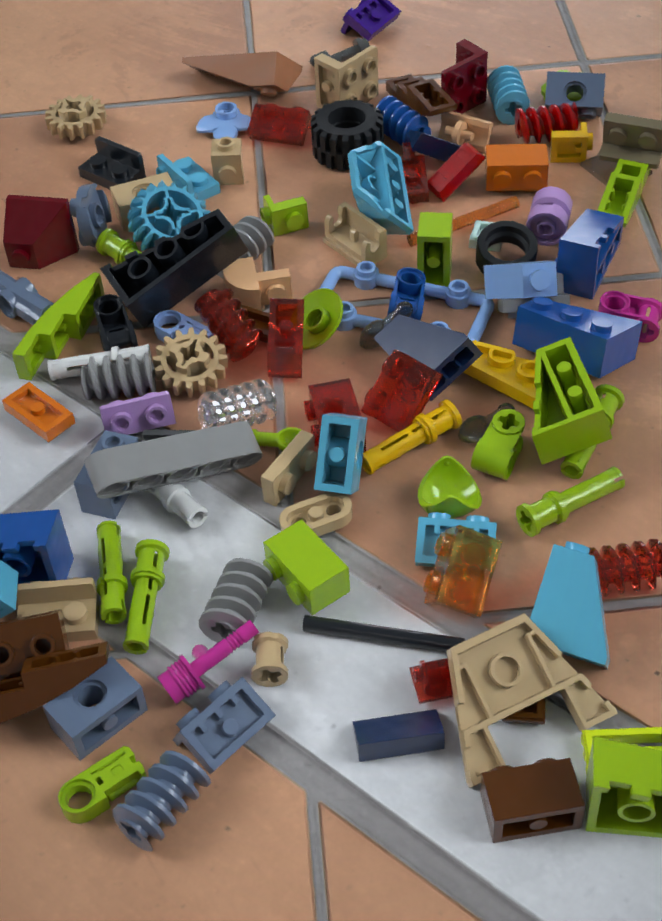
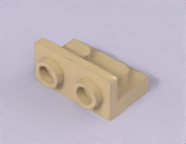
(73, 596)

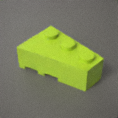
(565, 404)

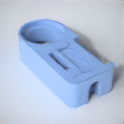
(183, 324)

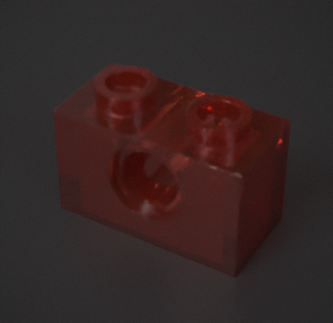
(285, 338)
(330, 398)

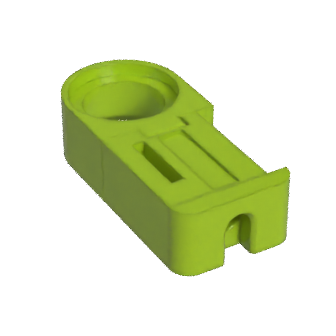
(104, 782)

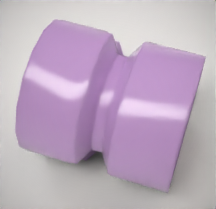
(549, 215)

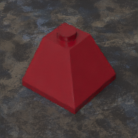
(38, 231)

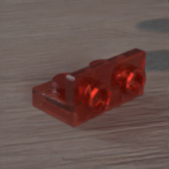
(279, 124)
(400, 391)

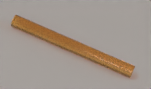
(480, 214)

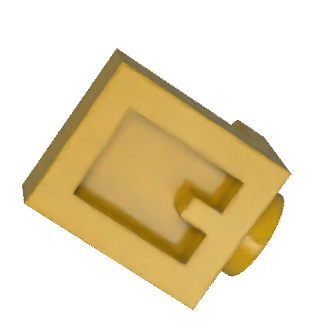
(571, 145)

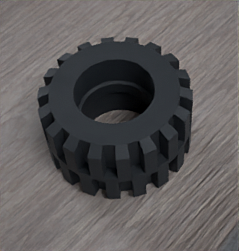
(344, 127)

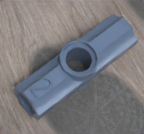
(21, 299)

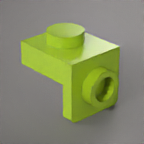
(285, 215)

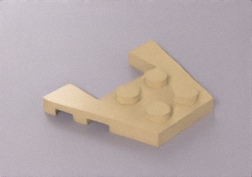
(506, 673)

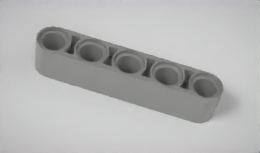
(172, 459)

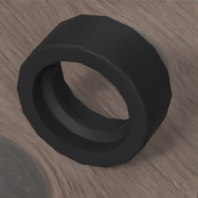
(505, 232)

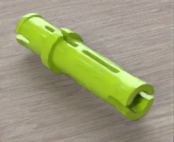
(111, 582)

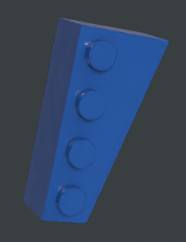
(35, 545)

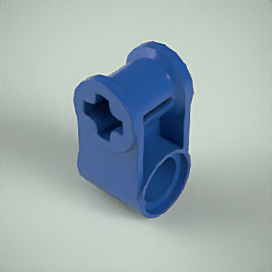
(409, 287)

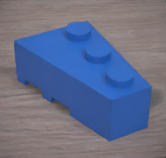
(588, 251)
(599, 337)

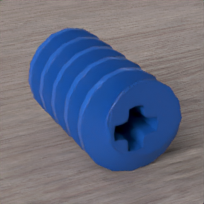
(400, 119)

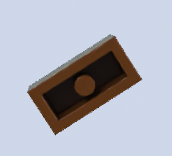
(531, 799)

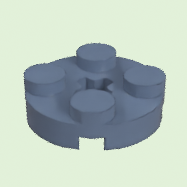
(92, 213)

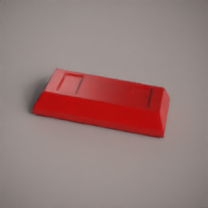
(455, 171)

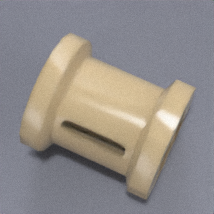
(269, 665)

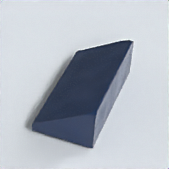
(431, 145)
(399, 735)

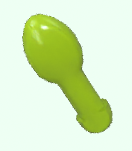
(278, 439)

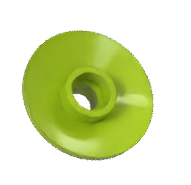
(321, 316)

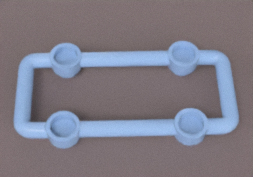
(367, 277)

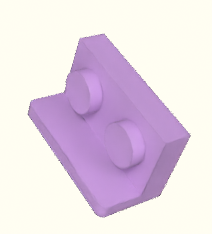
(138, 414)

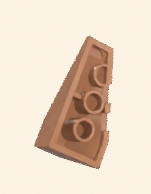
(259, 71)

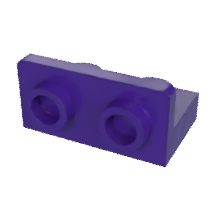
(370, 17)

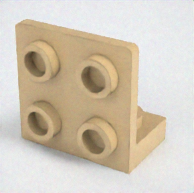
(348, 80)

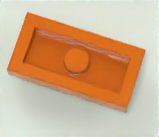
(38, 411)

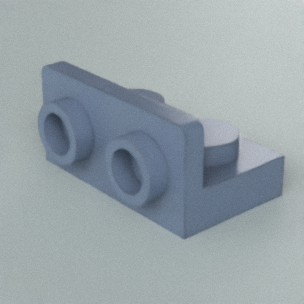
(224, 725)

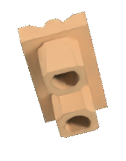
(464, 128)

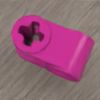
(635, 308)

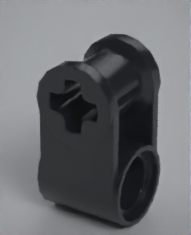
(113, 323)

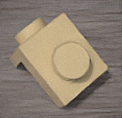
(227, 161)

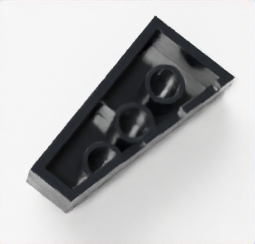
(175, 266)

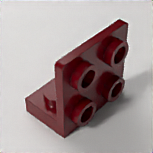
(467, 78)

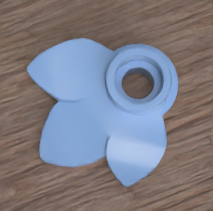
(224, 121)

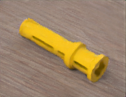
(423, 430)

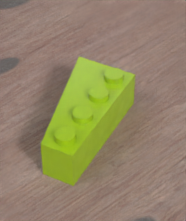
(623, 789)

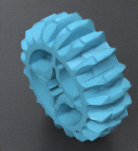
(176, 210)

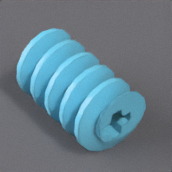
(507, 93)

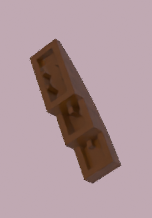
(421, 95)
(49, 677)

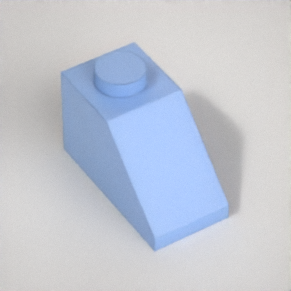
(520, 280)

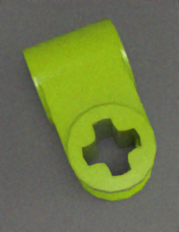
(500, 444)

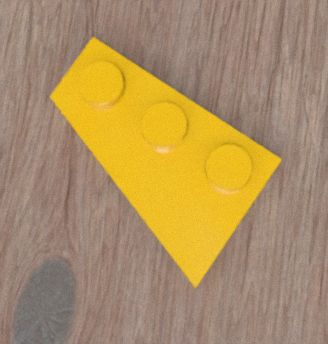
(505, 372)

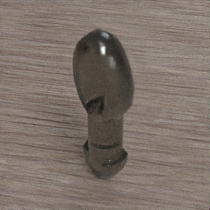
(373, 328)
(474, 427)

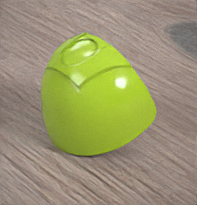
(449, 489)

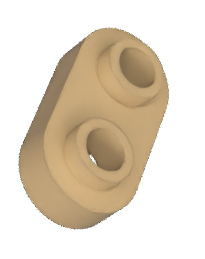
(317, 513)

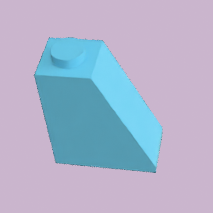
(572, 606)

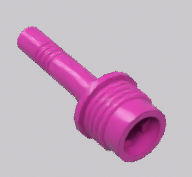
(183, 678)

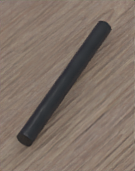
(379, 633)

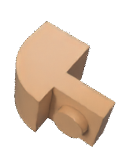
(256, 288)

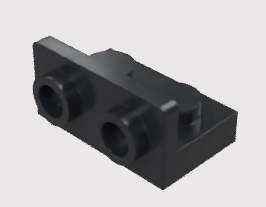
(112, 164)

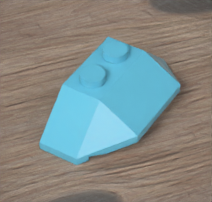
(381, 187)

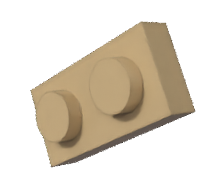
(288, 468)

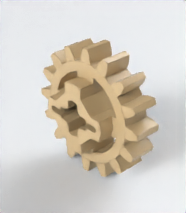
(75, 117)
(191, 362)

